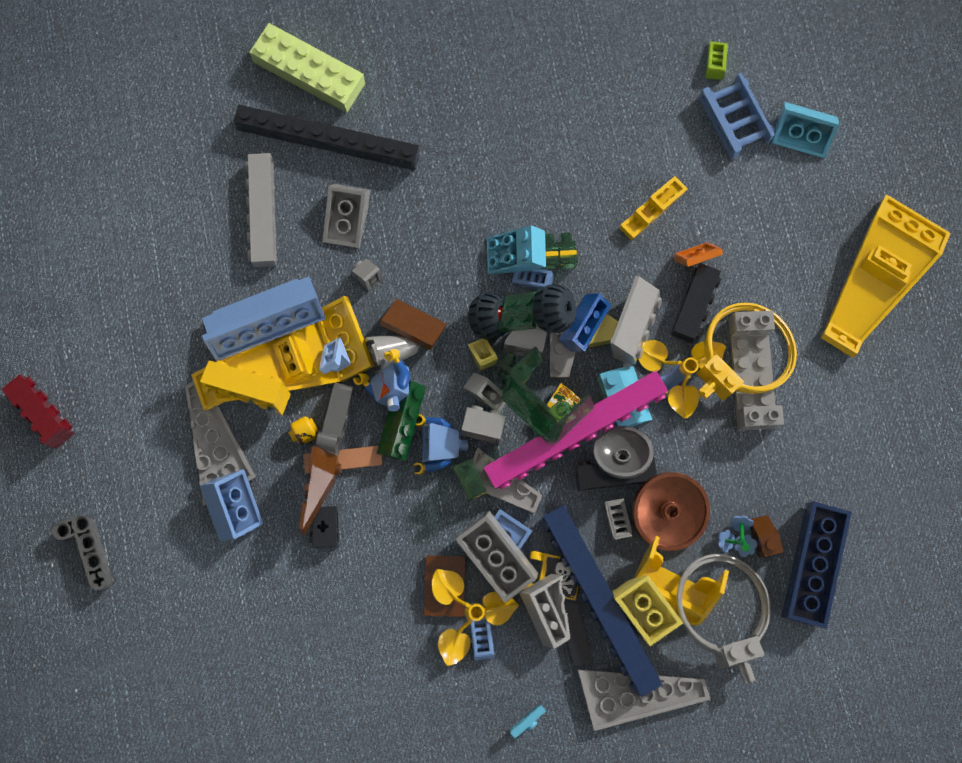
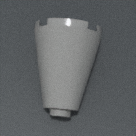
(380, 344)

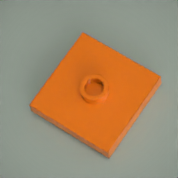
(698, 254)

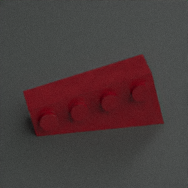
(38, 411)

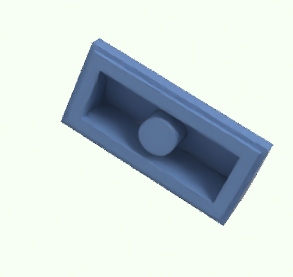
(673, 378)

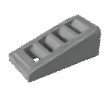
(628, 532)

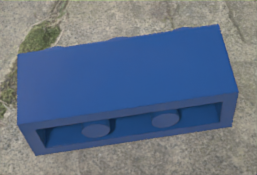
(588, 319)

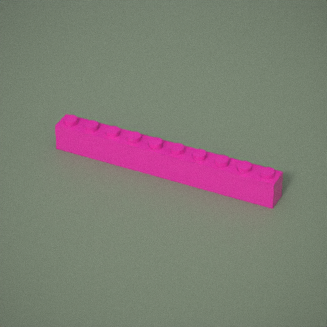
(601, 417)

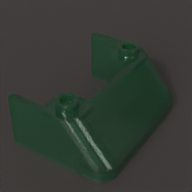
(546, 422)

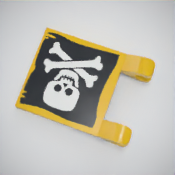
(553, 565)

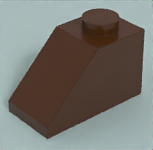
(766, 536)

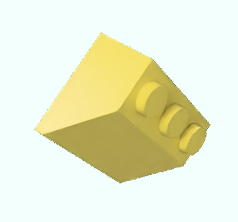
(647, 608)

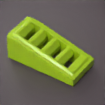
(716, 71)

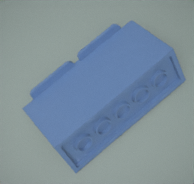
(262, 318)

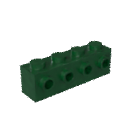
(401, 424)

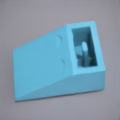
(516, 251)

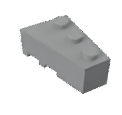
(546, 608)

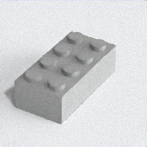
(497, 556)

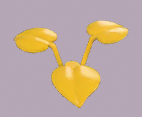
(680, 398)
(445, 588)

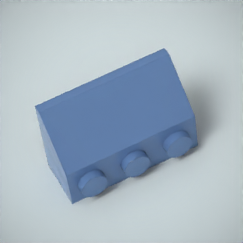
(231, 505)

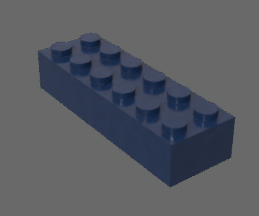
(816, 564)

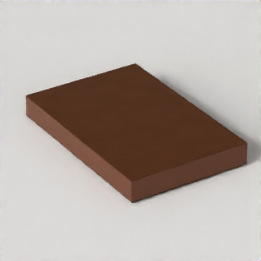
(413, 324)
(431, 605)

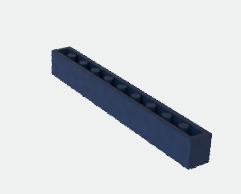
(601, 600)

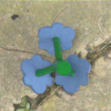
(744, 545)

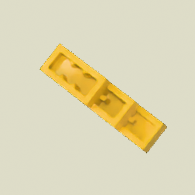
(653, 208)

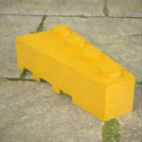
(246, 385)

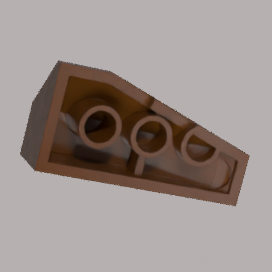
(322, 470)

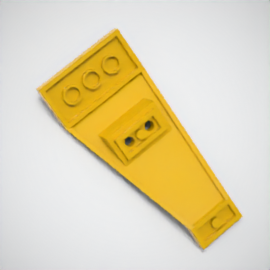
(304, 351)

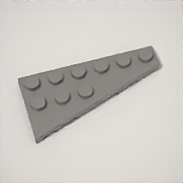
(214, 442)
(613, 703)

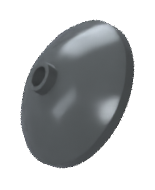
(627, 444)

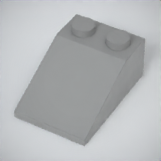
(345, 215)

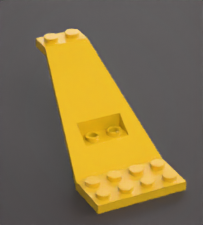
(888, 264)

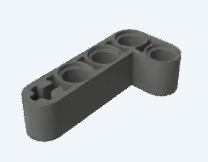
(336, 419)
(87, 555)

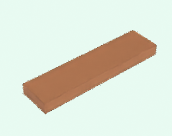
(353, 458)

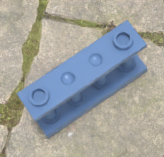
(725, 129)

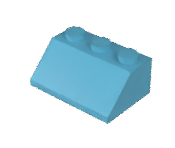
(805, 130)
(616, 380)

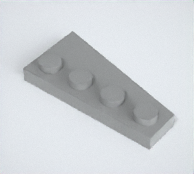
(560, 357)

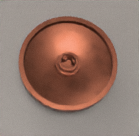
(672, 509)

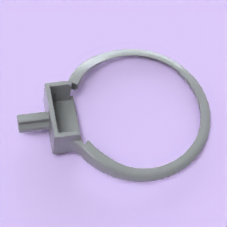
(742, 651)

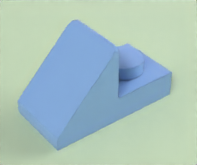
(334, 357)

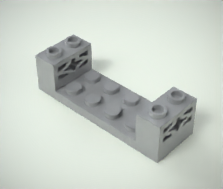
(753, 364)

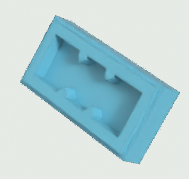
(527, 721)

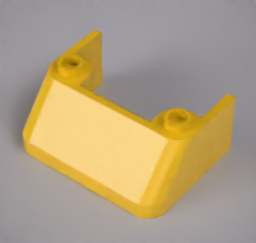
(696, 598)

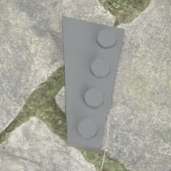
(517, 493)

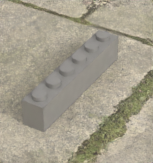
(261, 209)

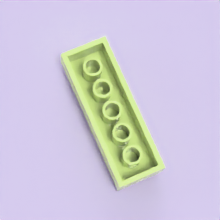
(307, 67)

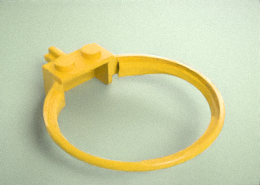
(721, 378)

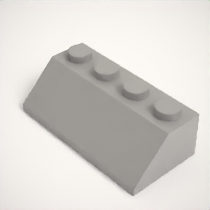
(635, 321)

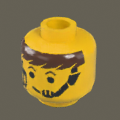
(303, 430)

